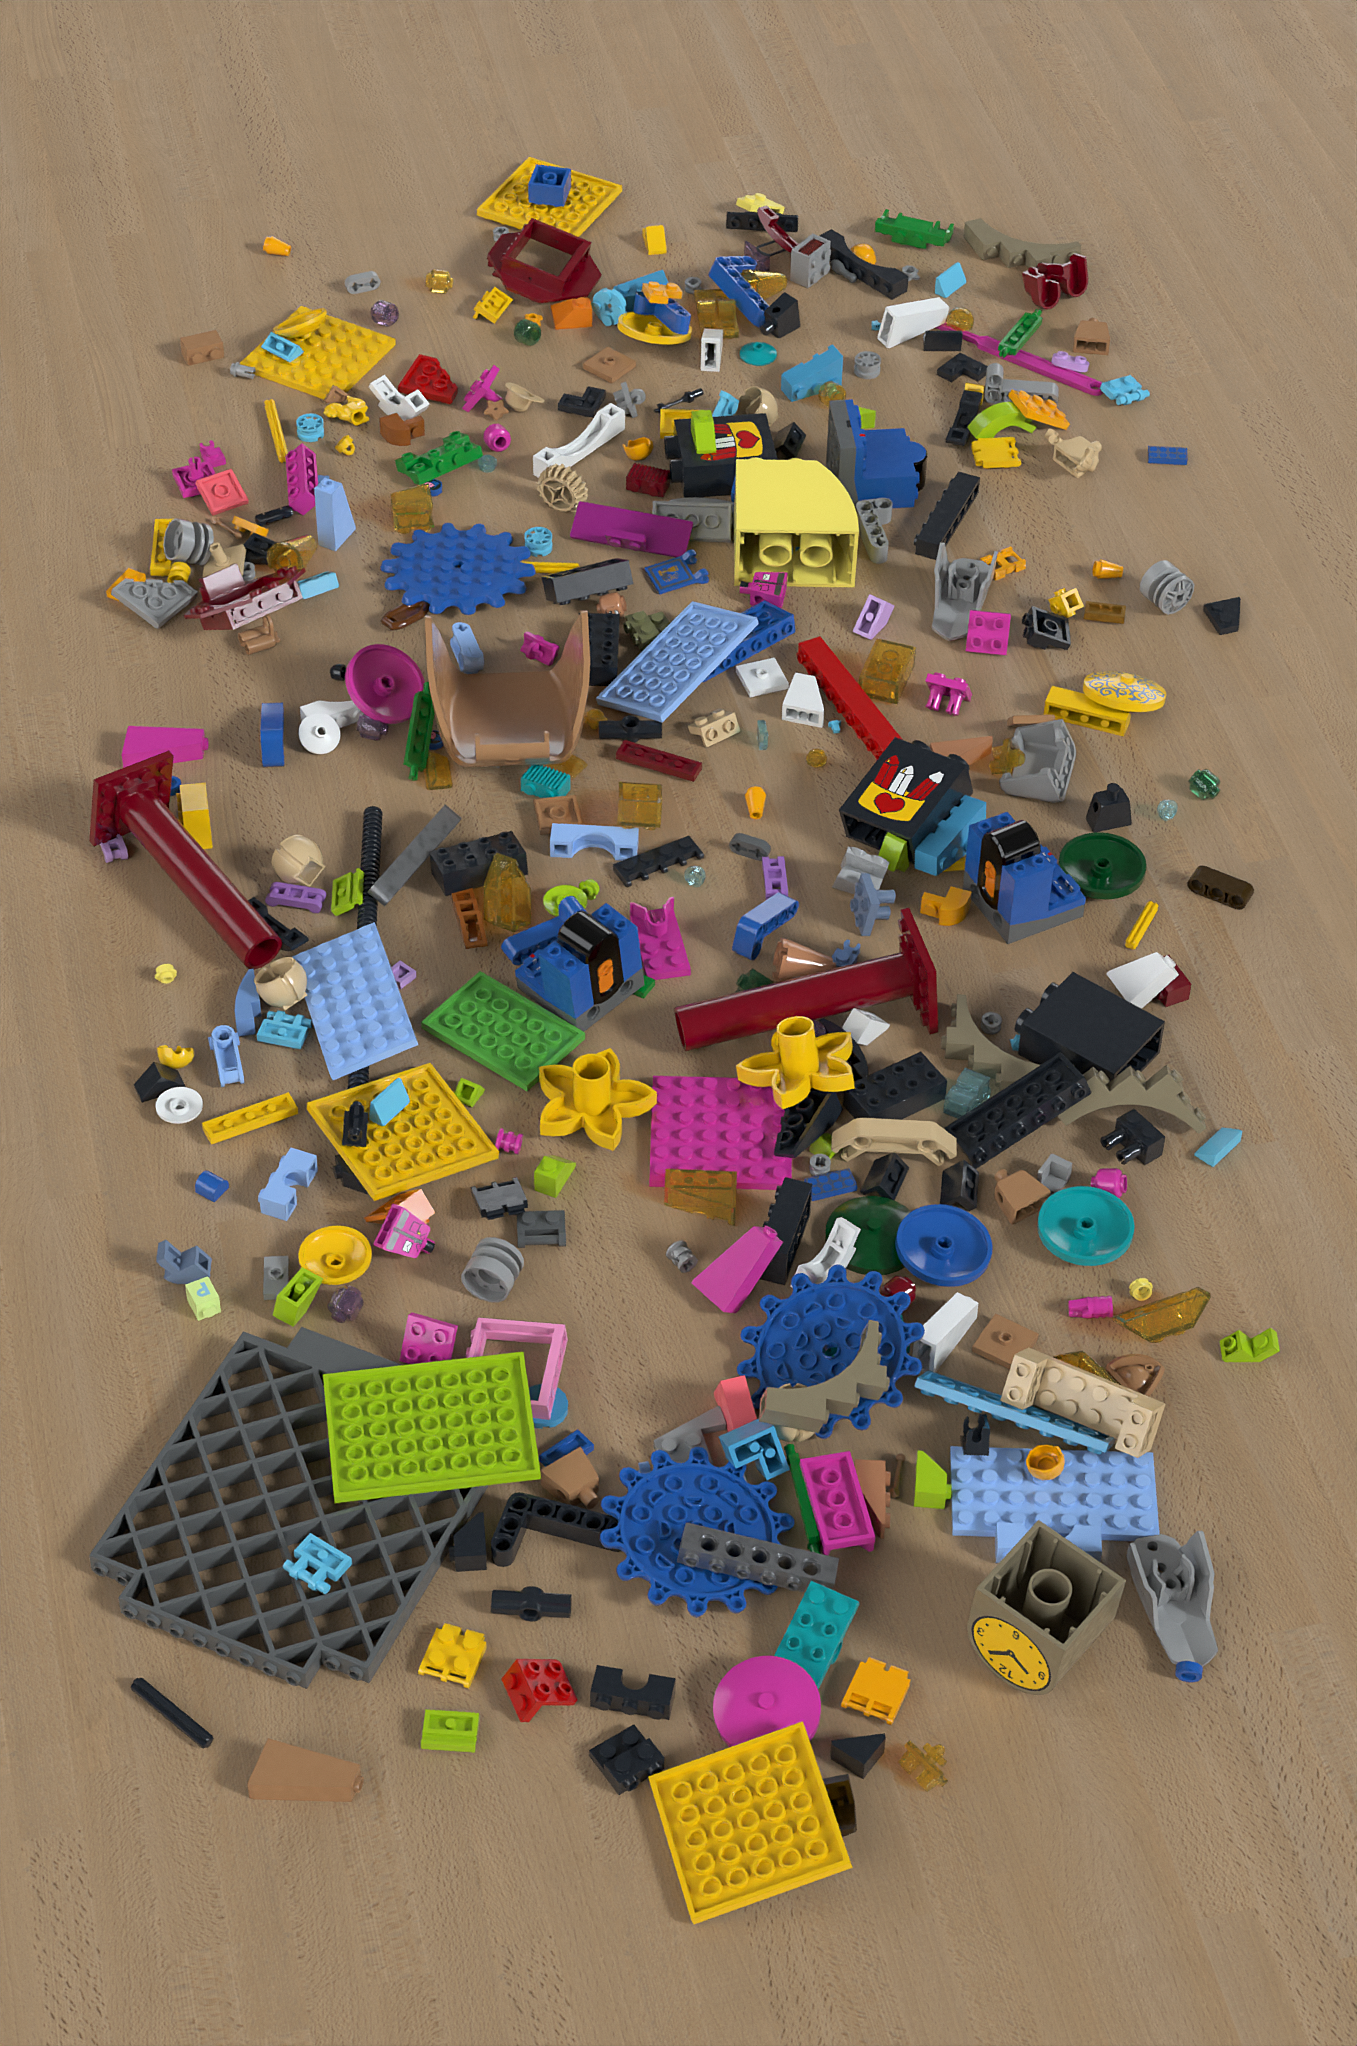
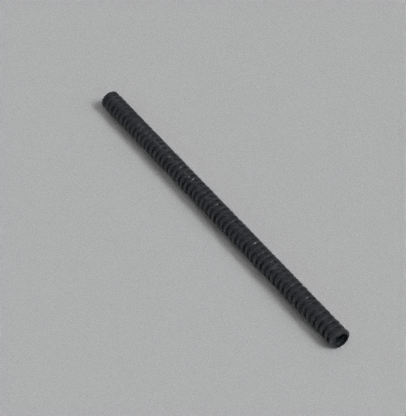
(368, 909)

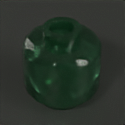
(527, 332)
(1204, 784)

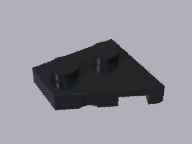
(257, 549)
(1224, 615)

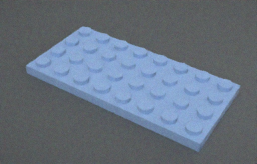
(677, 661)
(355, 1001)
(1091, 1490)

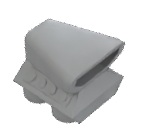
(857, 862)

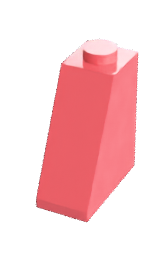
(735, 1402)

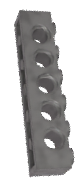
(749, 1551)

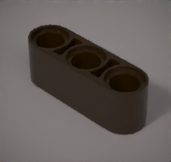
(1220, 887)

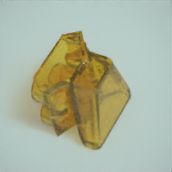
(412, 509)

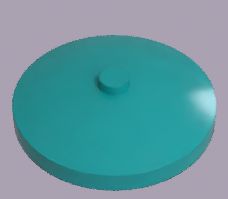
(1085, 1226)

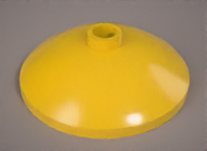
(301, 324)
(335, 1254)

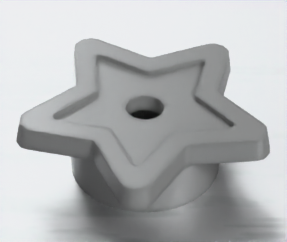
(911, 271)

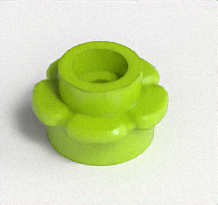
(590, 888)

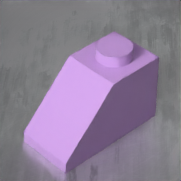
(873, 617)

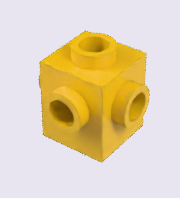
(1065, 602)

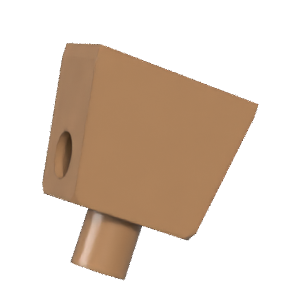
(1092, 337)
(1019, 1194)
(572, 1479)

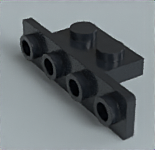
(751, 221)

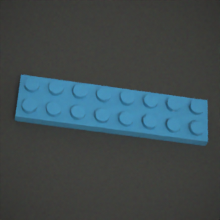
(1045, 1421)

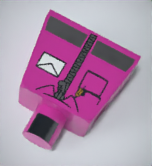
(767, 587)
(404, 1233)

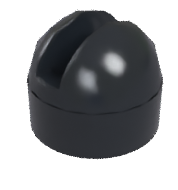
(338, 672)

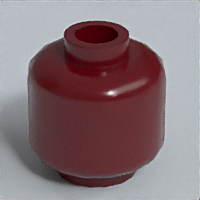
(899, 1284)

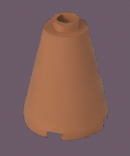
(798, 960)

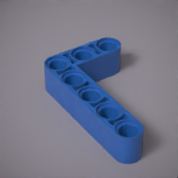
(727, 275)

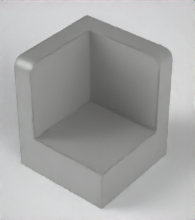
(1055, 1173)

